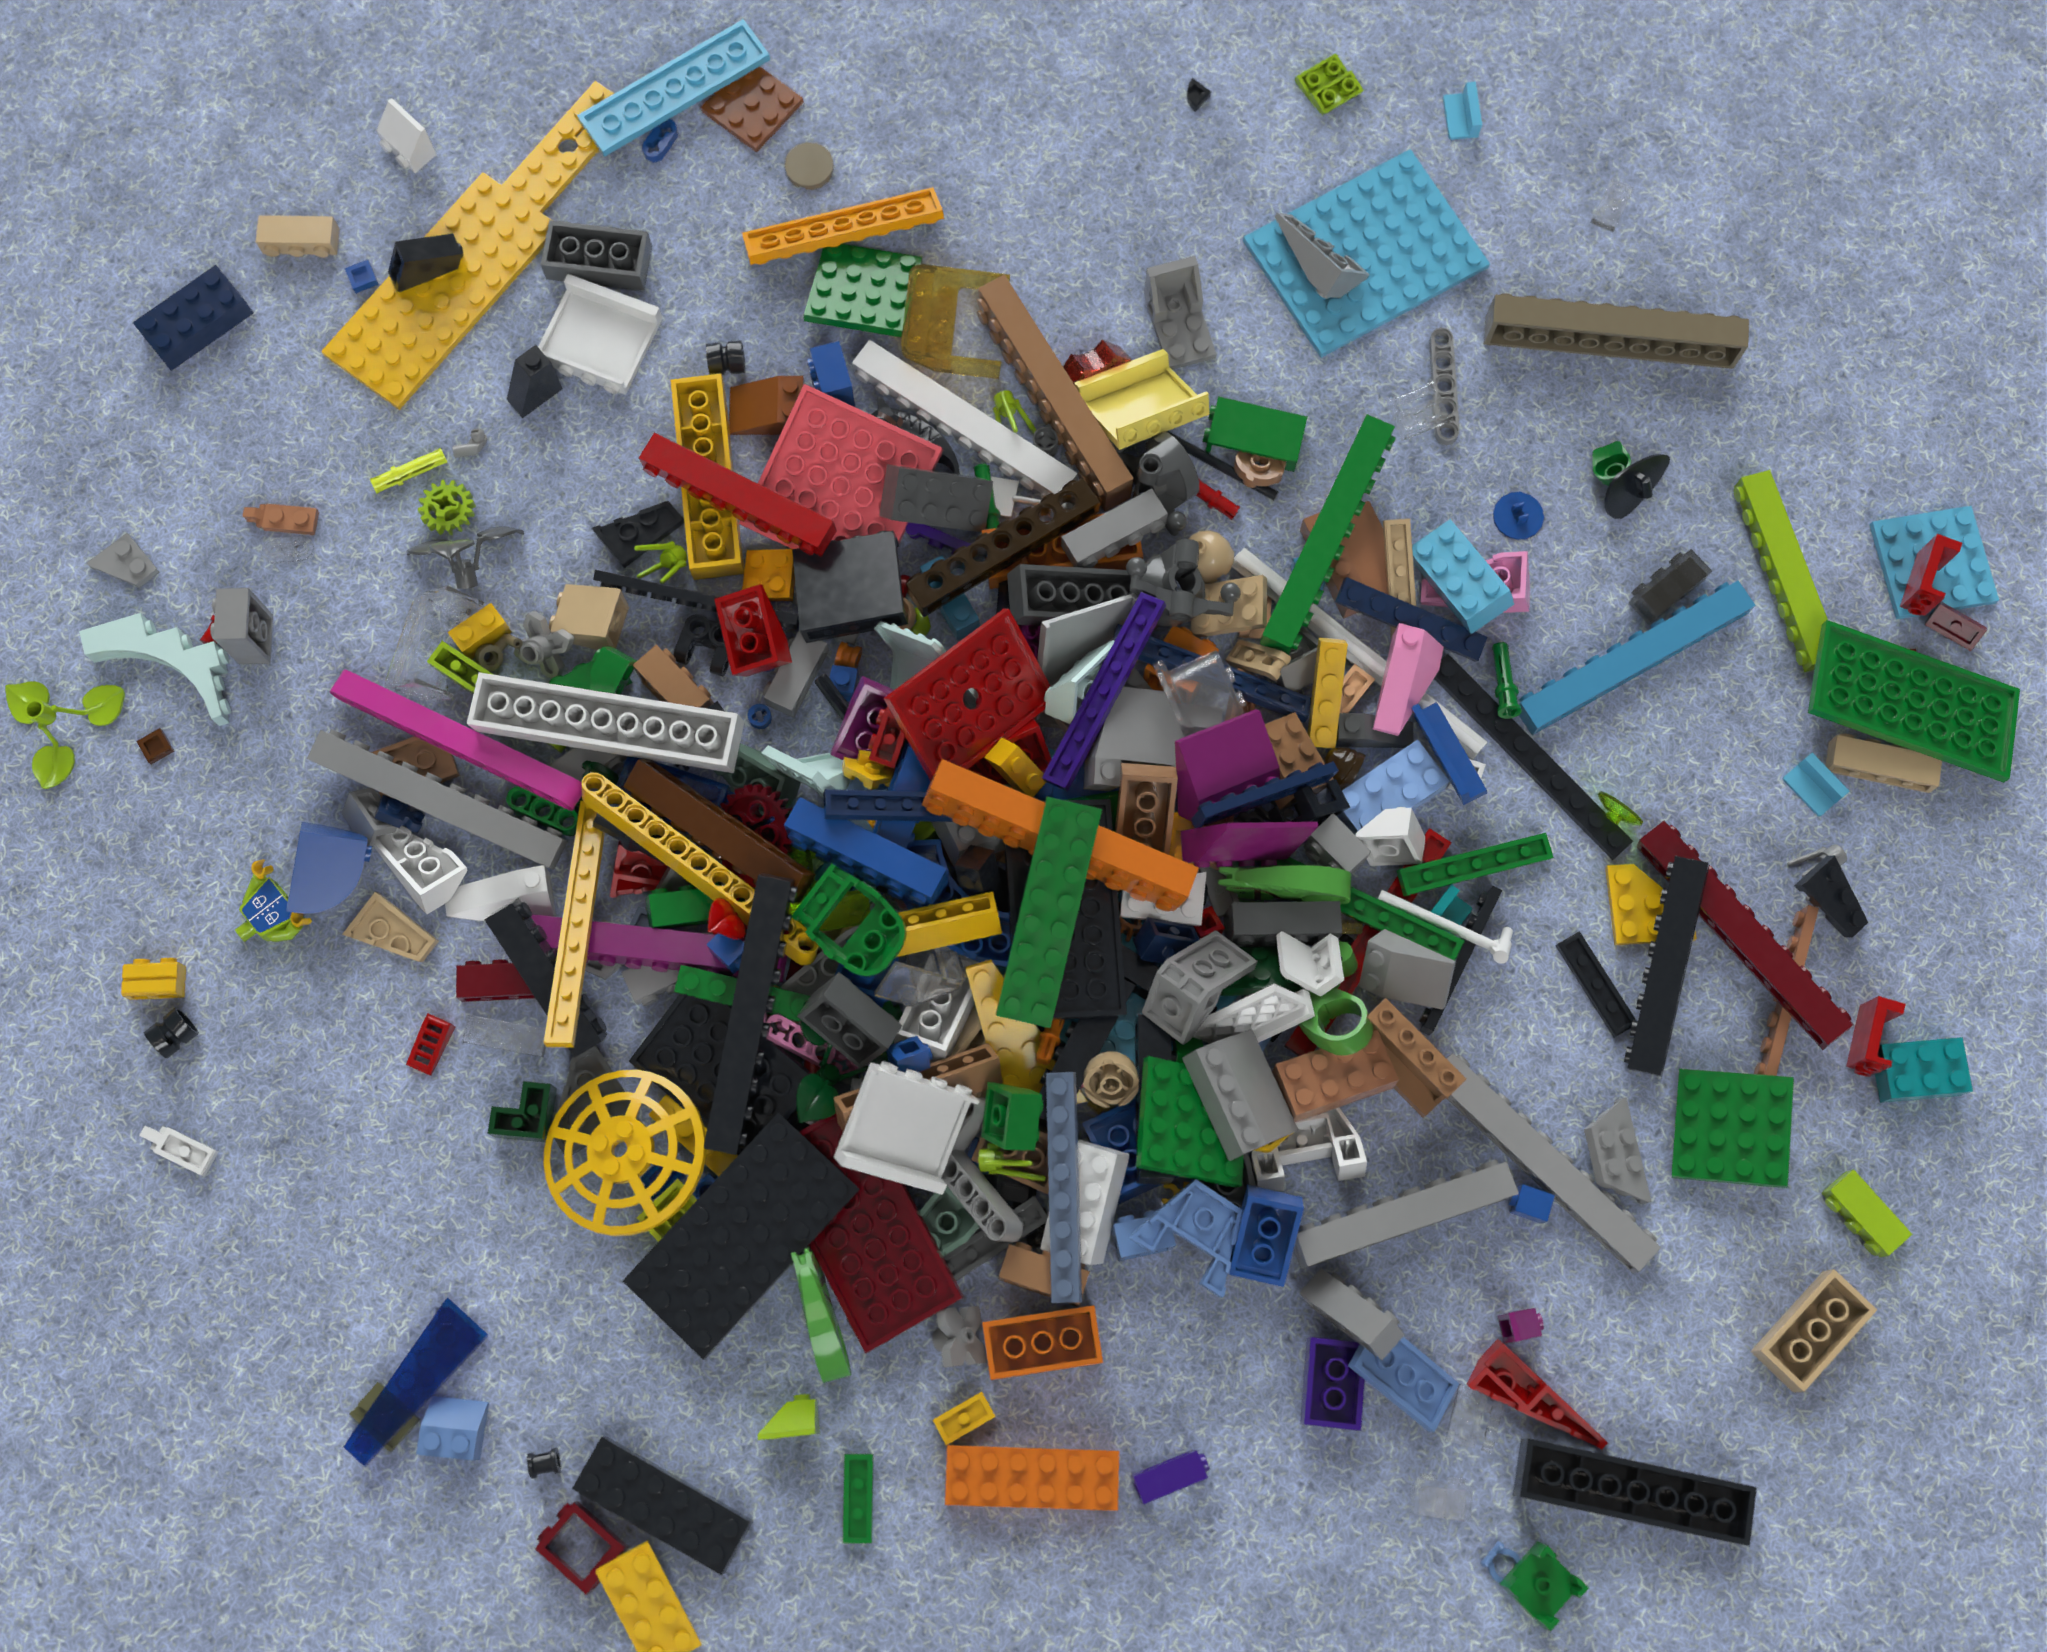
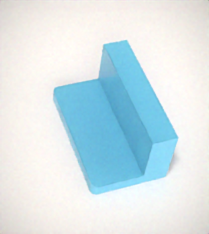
(1463, 113)
(1815, 784)

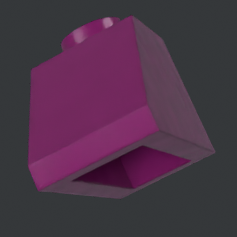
(1520, 1325)

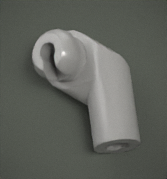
(473, 447)

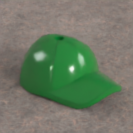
(1608, 460)

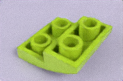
(1328, 84)

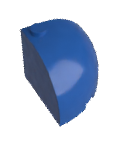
(325, 867)

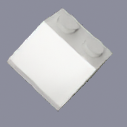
(404, 137)
(1393, 838)

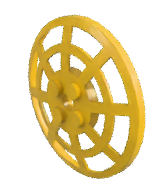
(634, 1162)

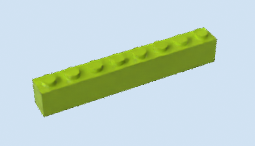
(1783, 563)

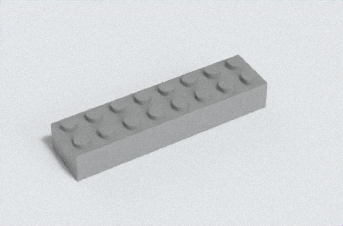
(1404, 1215)

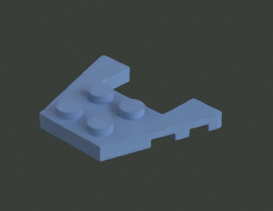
(1203, 1221)

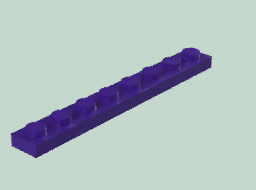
(1104, 691)

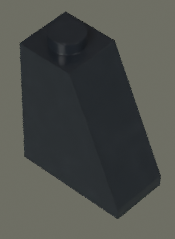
(423, 260)
(532, 382)

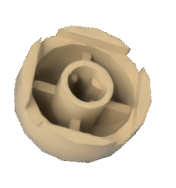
(1214, 555)
(1111, 1079)

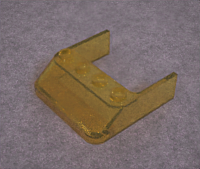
(931, 319)

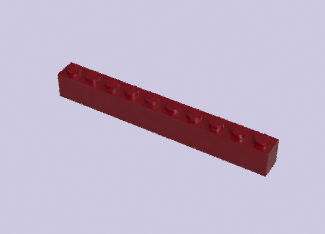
(1753, 943)

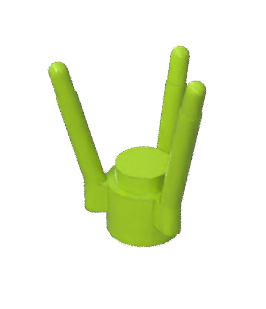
(1007, 406)
(672, 557)
(993, 1161)

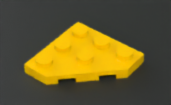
(1633, 904)

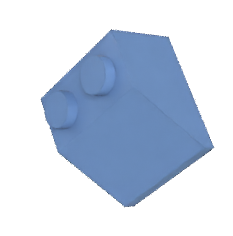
(453, 1428)

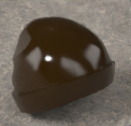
(1347, 762)

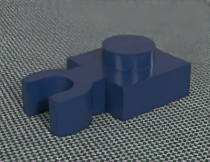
(396, 813)

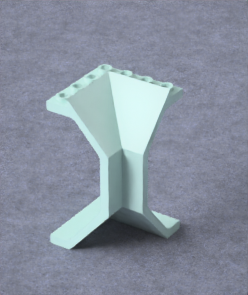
(910, 656)

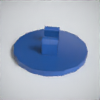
(1518, 515)

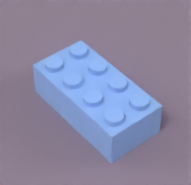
(1400, 781)

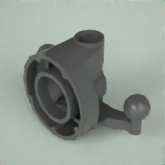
(1166, 471)
(1158, 578)

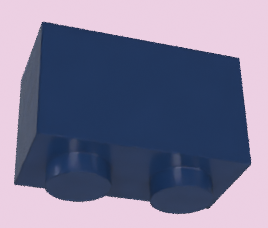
(1163, 939)

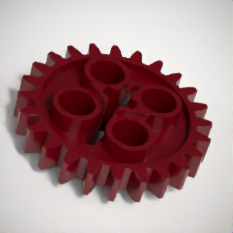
(746, 805)

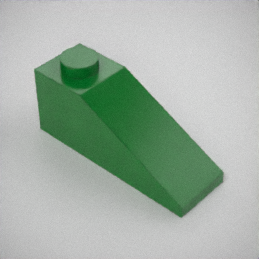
(610, 670)

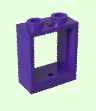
(1170, 1476)

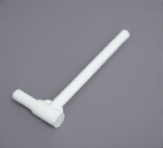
(1498, 948)

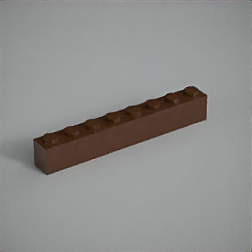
(712, 826)

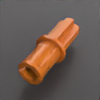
(1048, 1041)

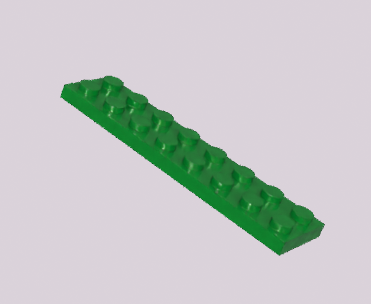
(1048, 912)

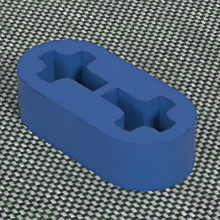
(662, 141)

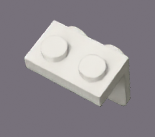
(1312, 967)

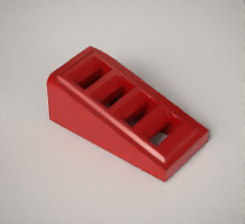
(443, 1039)

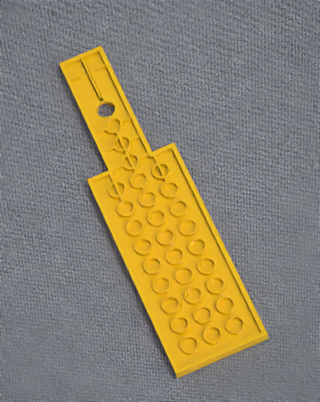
(407, 334)

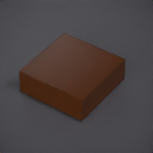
(155, 746)

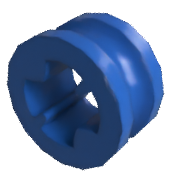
(752, 714)

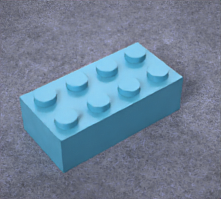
(1461, 576)

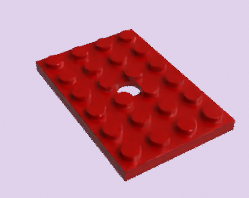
(1009, 688)

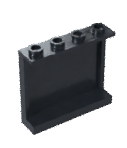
(849, 587)

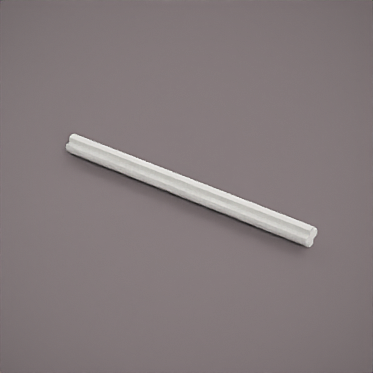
(1357, 651)

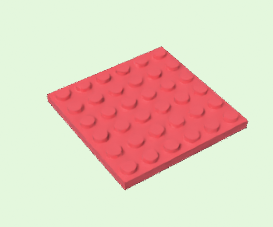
(837, 464)

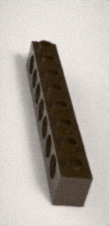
(997, 559)

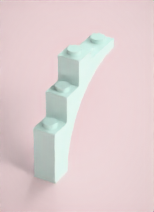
(138, 639)

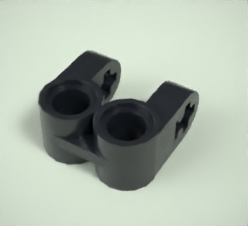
(708, 638)

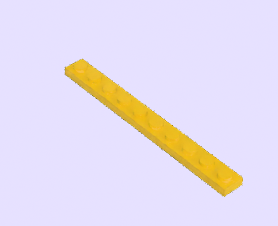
(575, 932)

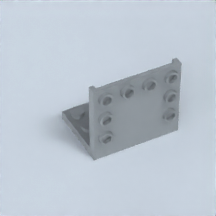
(1075, 634)

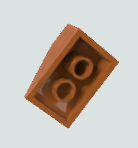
(763, 405)

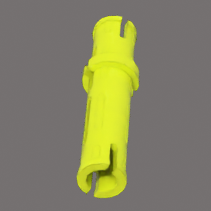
(399, 474)

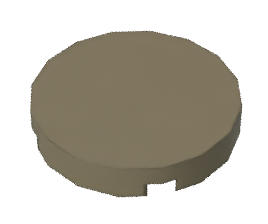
(809, 166)

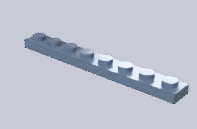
(1063, 1188)

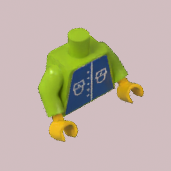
(266, 907)

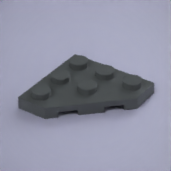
(582, 1070)

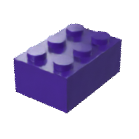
(1330, 1387)

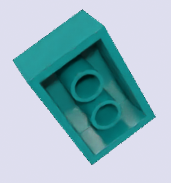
(1924, 1070)

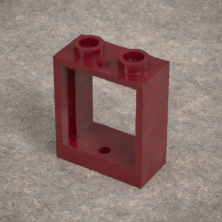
(547, 1536)

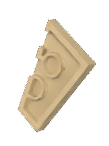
(391, 929)

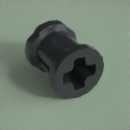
(543, 1463)

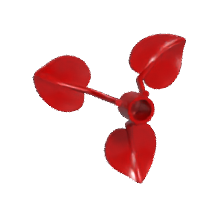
(723, 917)

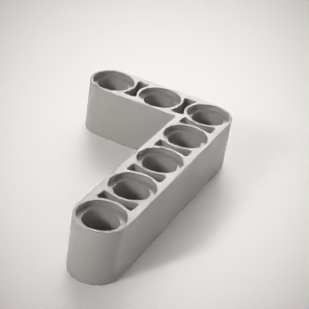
(974, 1189)

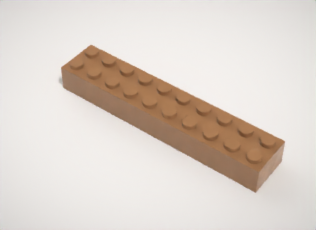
(1053, 393)

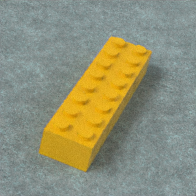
(703, 427)

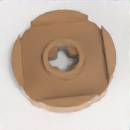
(1256, 475)

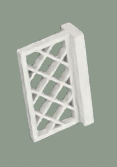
(1261, 1013)

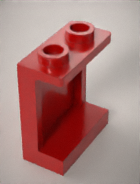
(1919, 595)
(1867, 1035)

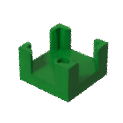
(1542, 1585)

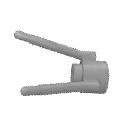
(1834, 850)

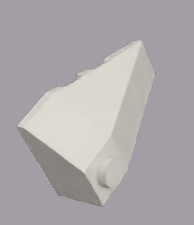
(421, 867)
(483, 897)

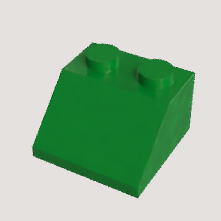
(1011, 1117)

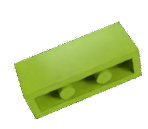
(1866, 1214)

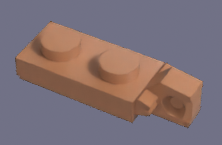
(283, 518)

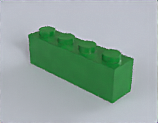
(678, 908)

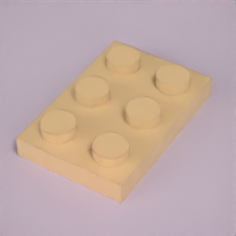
(1248, 612)

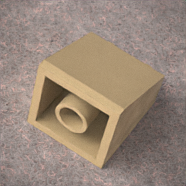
(590, 615)

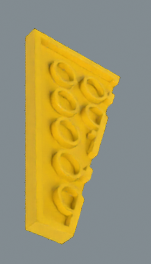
(1011, 1040)

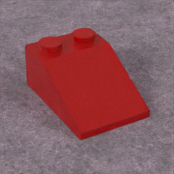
(751, 632)

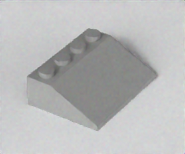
(1240, 1094)

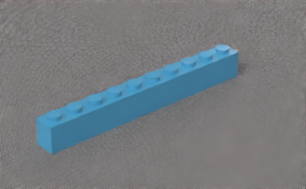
(1634, 657)

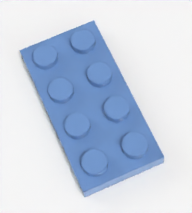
(1408, 1381)

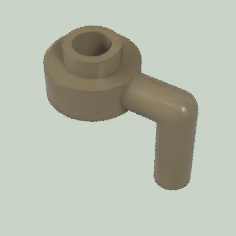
(496, 655)

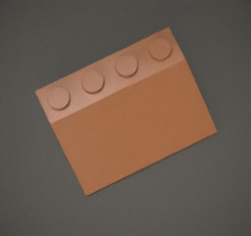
(1362, 556)

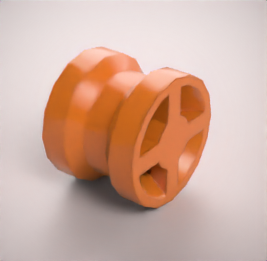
(848, 655)

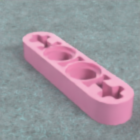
(807, 1051)

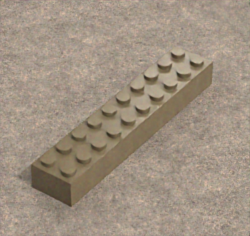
(1616, 331)

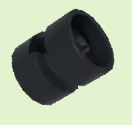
(725, 358)
(178, 1025)

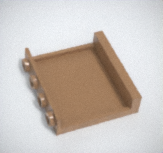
(1421, 1069)

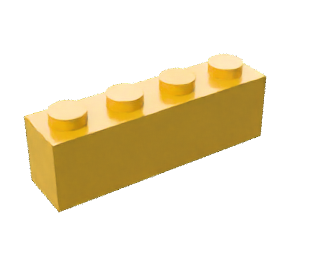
(1327, 692)
(950, 923)

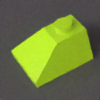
(793, 1419)

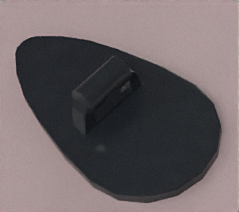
(1634, 485)

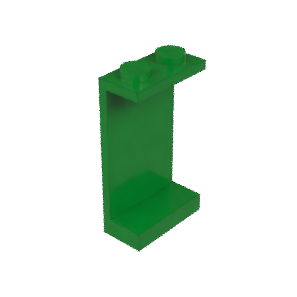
(1256, 430)

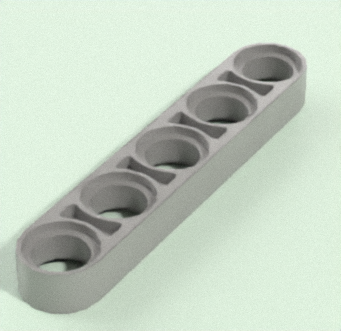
(1447, 375)

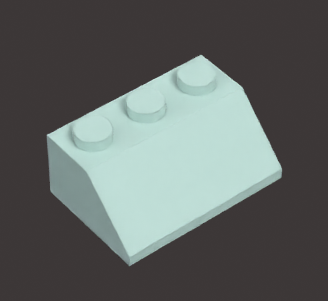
(1069, 692)

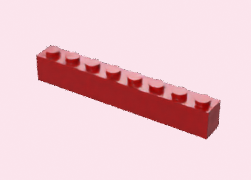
(737, 494)

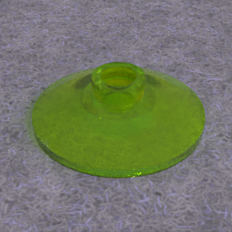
(1618, 811)

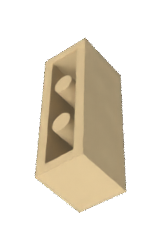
(297, 235)

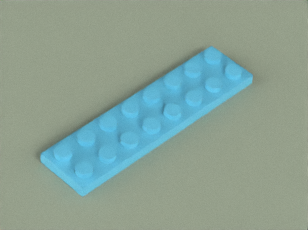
(673, 87)

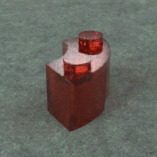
(1099, 359)

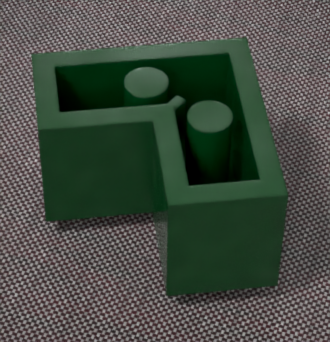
(530, 1120)

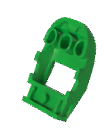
(874, 941)

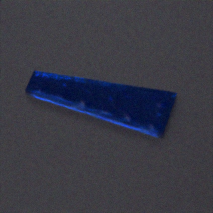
(427, 1366)

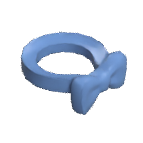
(1488, 1560)

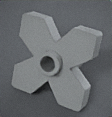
(543, 646)
(957, 1336)

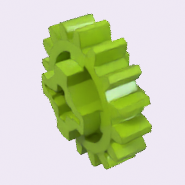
(453, 515)

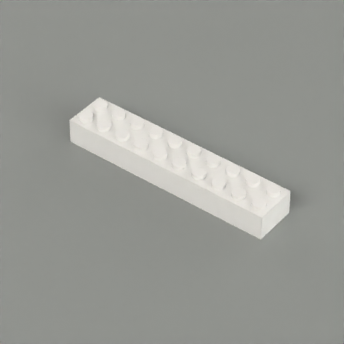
(606, 722)

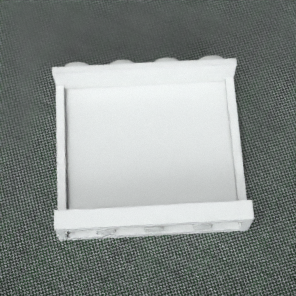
(599, 335)
(904, 1127)

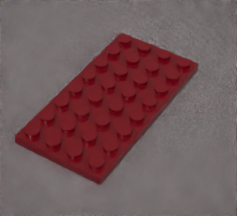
(879, 1253)

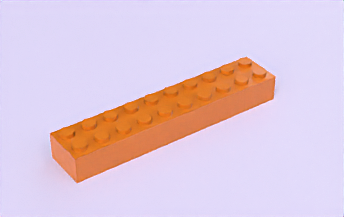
(1017, 818)

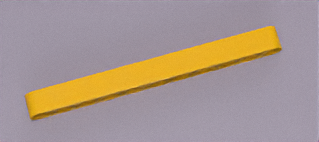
(684, 863)

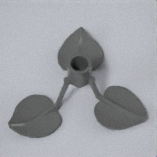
(462, 569)

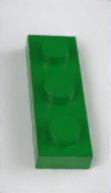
(858, 1499)

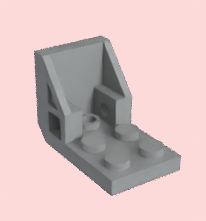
(1175, 309)
(1192, 982)

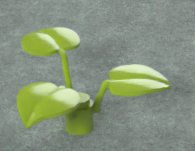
(29, 704)

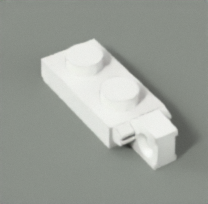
(180, 1149)

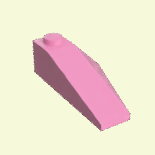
(1513, 571)
(1409, 670)

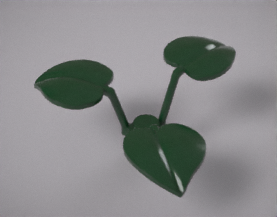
(816, 1090)

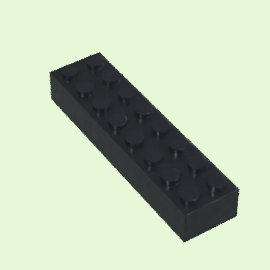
(1635, 1491)

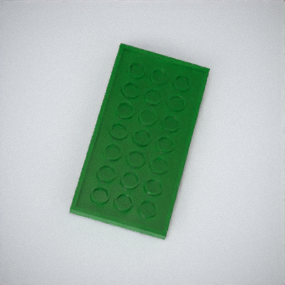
(1914, 701)

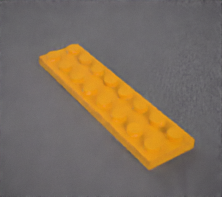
(842, 226)

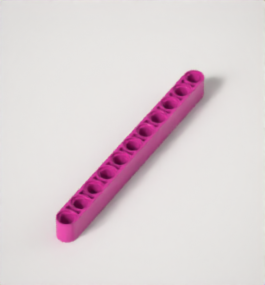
(458, 739)

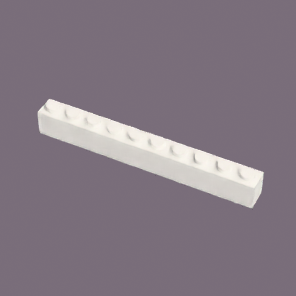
(961, 420)

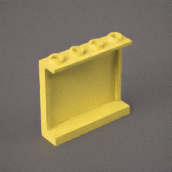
(1141, 399)

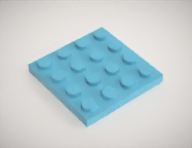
(1963, 579)

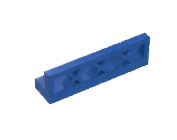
(1449, 752)

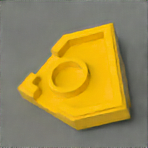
(867, 771)

